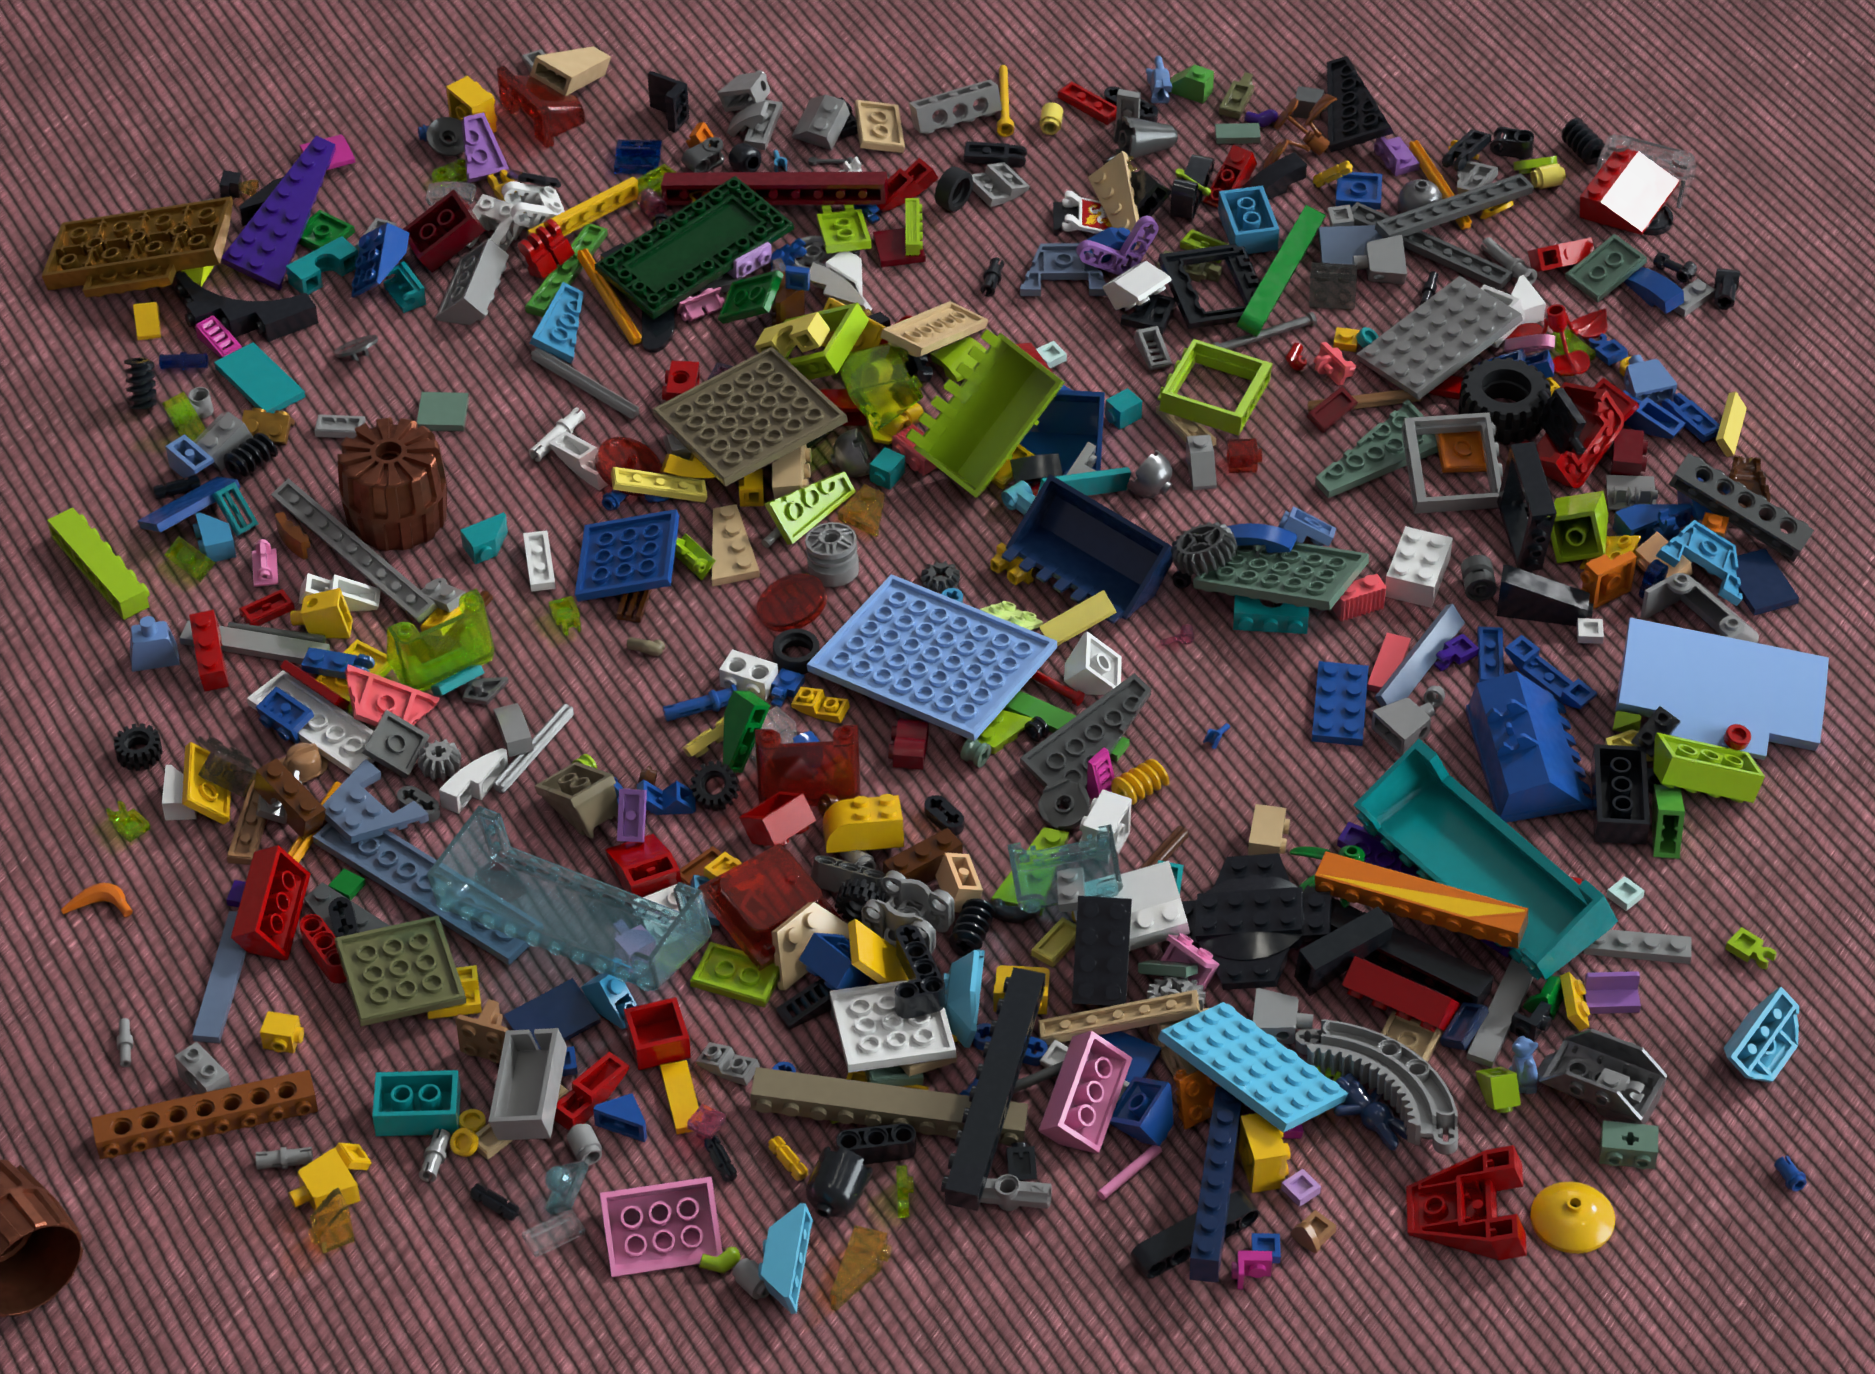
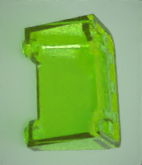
(880, 383)
(442, 649)

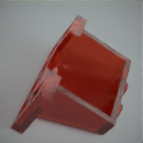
(548, 108)

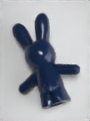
(1374, 1114)

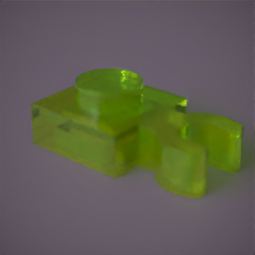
(565, 613)
(128, 824)
(904, 1186)

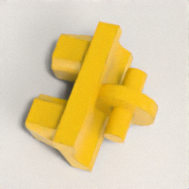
(1015, 574)

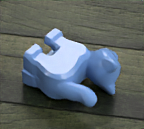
(1159, 82)
(1524, 1064)

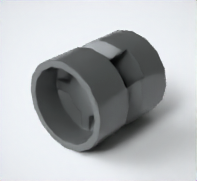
(1478, 578)

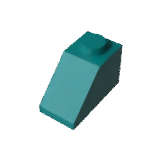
(484, 538)

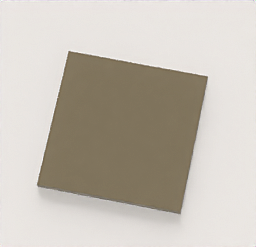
(749, 416)

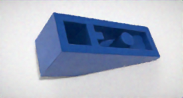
(1643, 518)

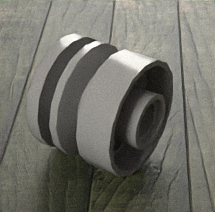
(832, 553)

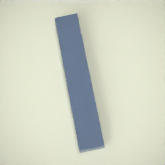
(1421, 657)
(220, 987)

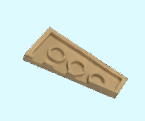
(1115, 192)
(731, 548)

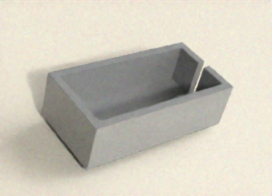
(528, 1084)

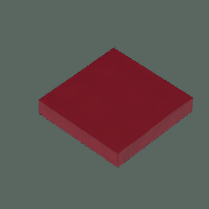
(892, 248)

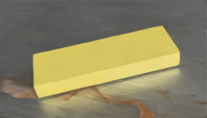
(1731, 424)
(1079, 618)

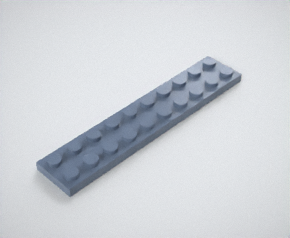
(404, 872)

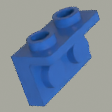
(283, 714)

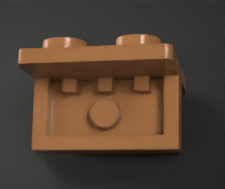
(483, 1035)

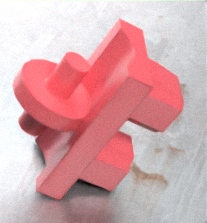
(1331, 363)

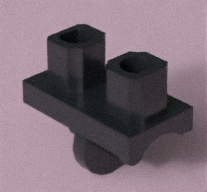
(917, 367)
(1659, 722)

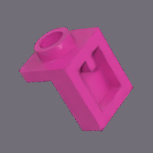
(1251, 1264)

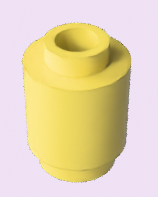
(1051, 118)
(1548, 176)

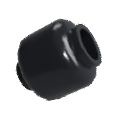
(744, 158)

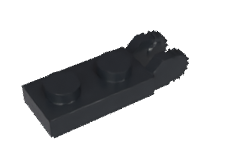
(1466, 149)
(994, 153)

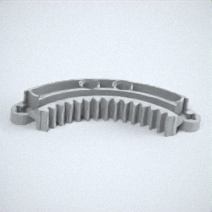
(1393, 1070)

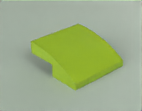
(953, 354)

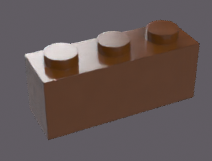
(924, 858)

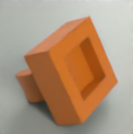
(699, 134)

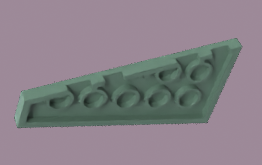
(1375, 454)

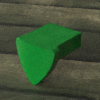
(1551, 994)

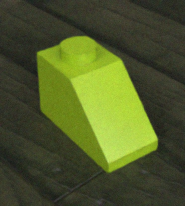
(1499, 1088)

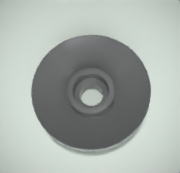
(443, 129)

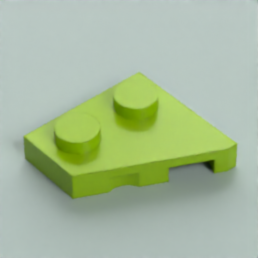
(1003, 730)

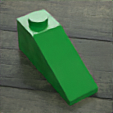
(741, 718)

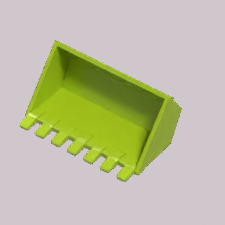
(986, 413)

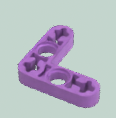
(1120, 257)

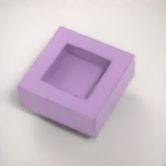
(1301, 1187)

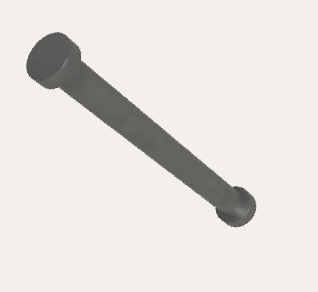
(1309, 319)

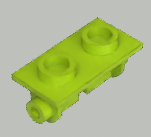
(693, 556)

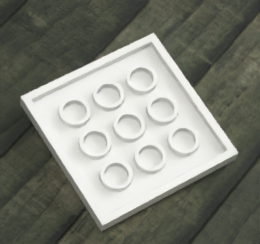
(879, 1038)

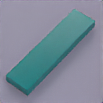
(1097, 481)

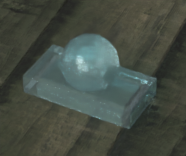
(565, 1184)

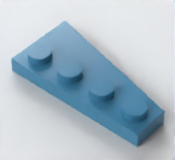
(560, 324)

